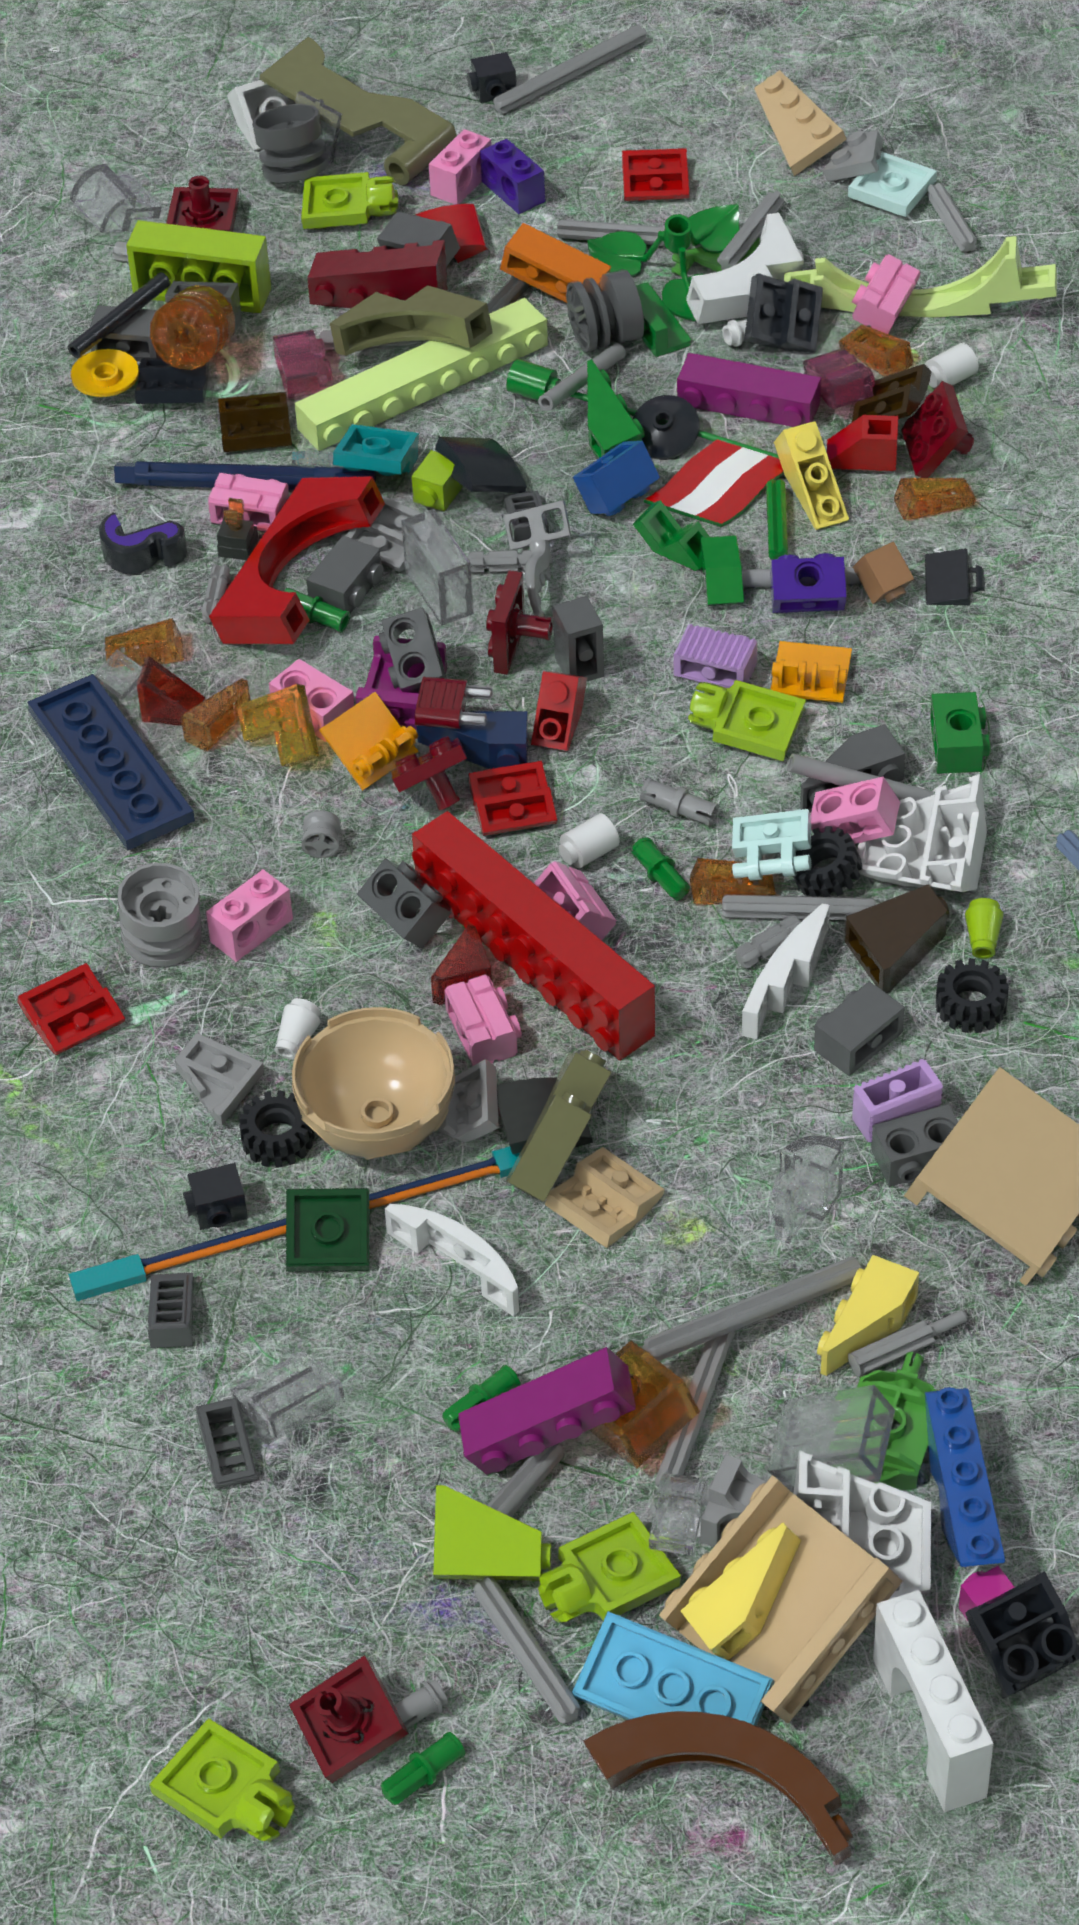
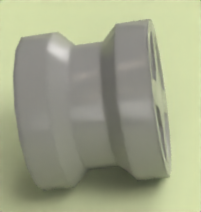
(321, 834)

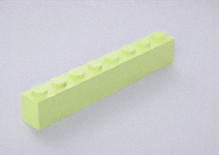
(418, 376)

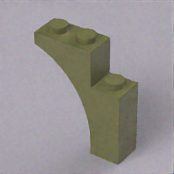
(426, 315)
(559, 1124)

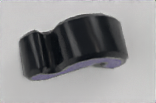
(141, 548)

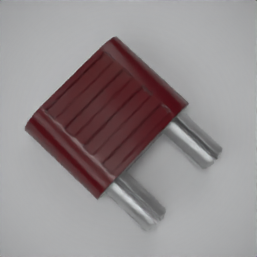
(444, 700)

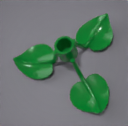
(708, 228)

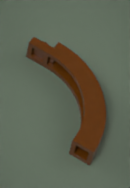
(720, 1740)

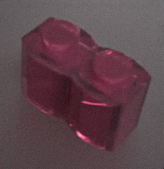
(301, 363)
(842, 377)

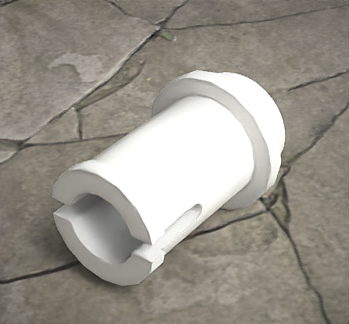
(734, 332)

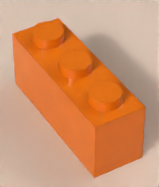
(548, 262)

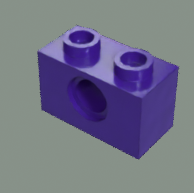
(791, 596)

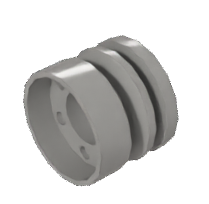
(159, 914)

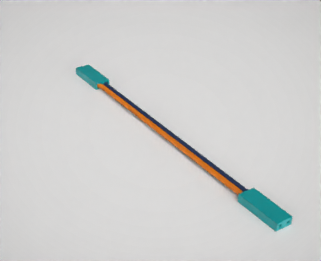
(130, 1270)

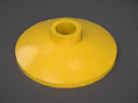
(104, 373)

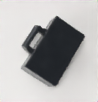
(948, 578)

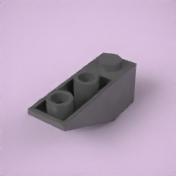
(868, 752)

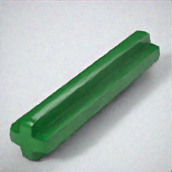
(776, 518)

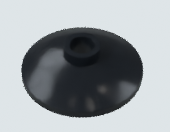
(674, 437)

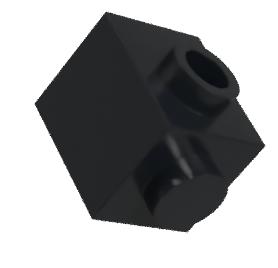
(491, 76)
(216, 1197)

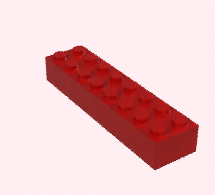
(536, 937)

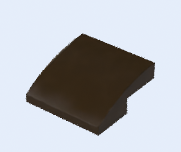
(896, 394)
(254, 422)

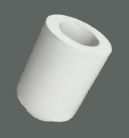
(952, 365)
(588, 841)

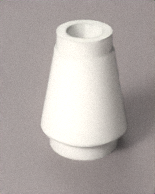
(298, 1021)

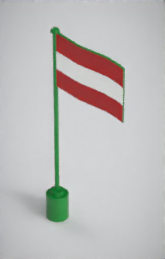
(709, 487)

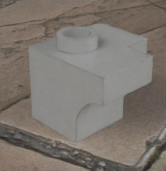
(726, 1498)

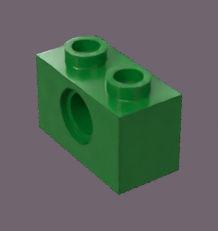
(957, 732)

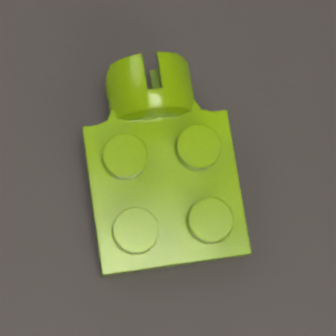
(347, 199)
(748, 717)
(607, 1572)
(225, 1785)

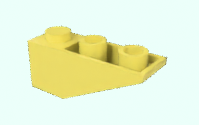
(811, 474)
(875, 1310)
(739, 1601)

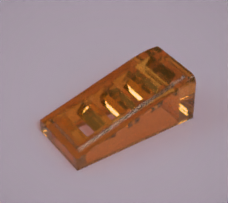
(880, 351)
(931, 496)
(163, 635)
(215, 716)
(709, 888)

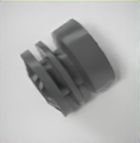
(290, 143)
(605, 311)

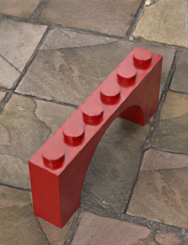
(316, 509)

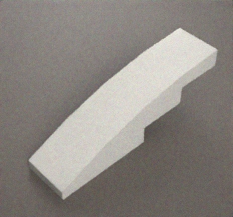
(789, 965)

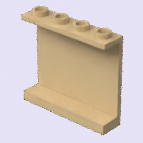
(1010, 1172)
(819, 1607)

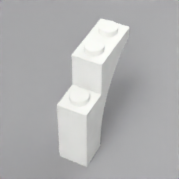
(727, 292)

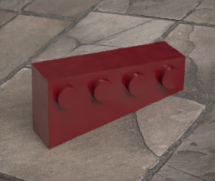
(351, 276)

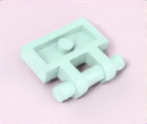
(771, 834)

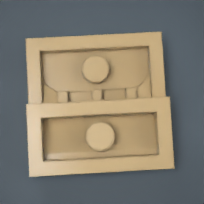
(604, 1197)

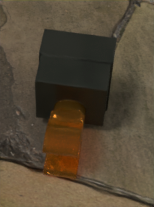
(236, 536)

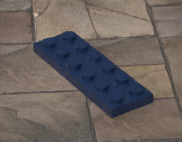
(111, 762)

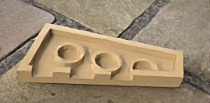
(797, 122)

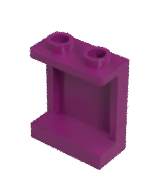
(399, 703)

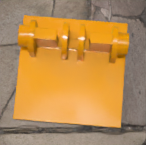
(811, 671)
(369, 740)

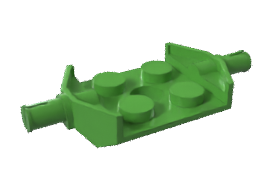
(910, 1440)

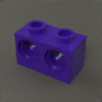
(512, 176)

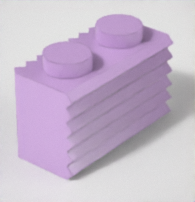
(715, 656)
(895, 1096)

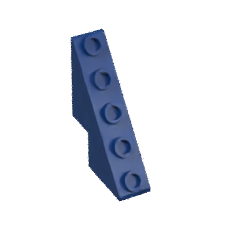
(962, 1479)

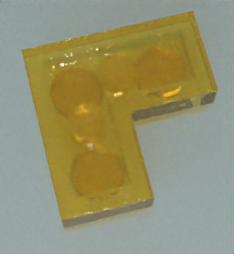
(286, 716)

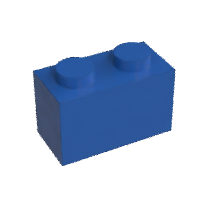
(616, 478)

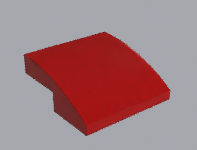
(655, 174)
(466, 227)
(512, 798)
(70, 1009)

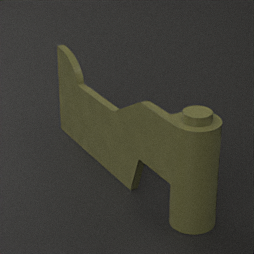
(422, 130)

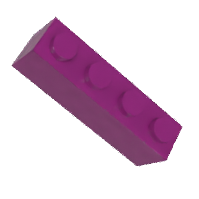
(749, 390)
(546, 1411)

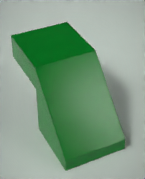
(669, 539)
(722, 570)

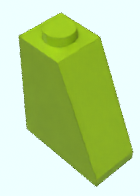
(484, 1543)

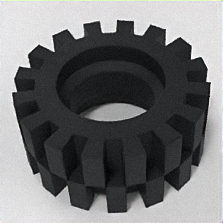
(835, 875)
(971, 978)
(274, 1147)

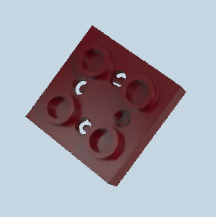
(204, 206)
(936, 431)
(510, 622)
(431, 769)
(340, 1707)

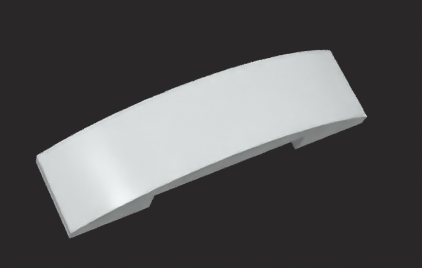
(420, 1227)

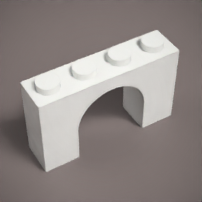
(915, 1658)

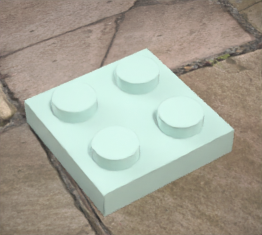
(894, 186)

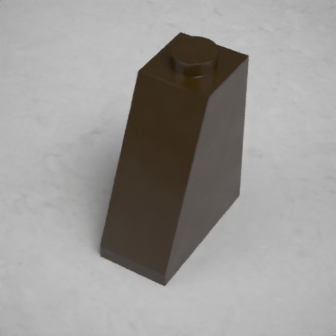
(896, 934)

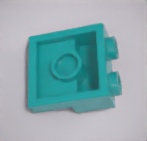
(377, 450)

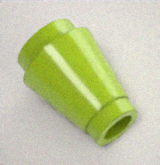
(983, 926)

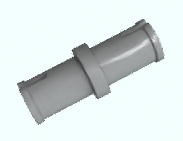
(679, 802)

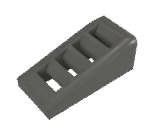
(519, 502)
(171, 1333)
(217, 1413)

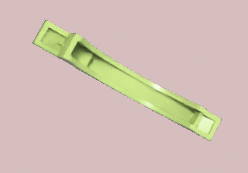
(995, 282)

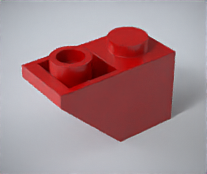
(865, 444)
(558, 709)

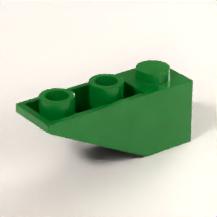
(607, 414)

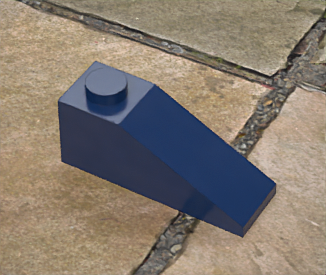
(492, 746)

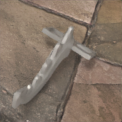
(538, 564)

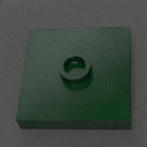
(327, 1229)

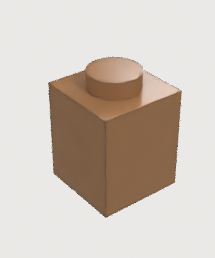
(884, 574)

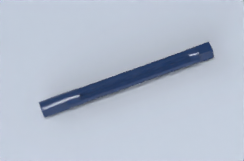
(206, 474)

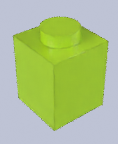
(433, 482)

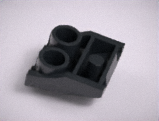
(1025, 1634)

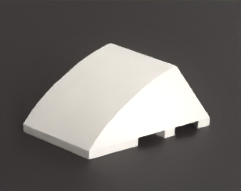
(934, 841)
(874, 1516)

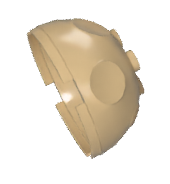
(374, 1082)

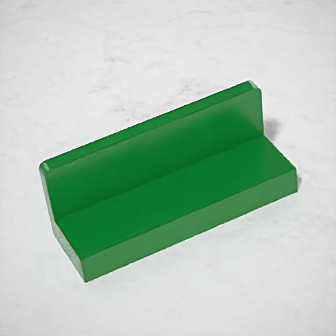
(661, 329)

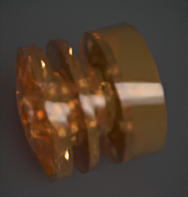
(207, 318)

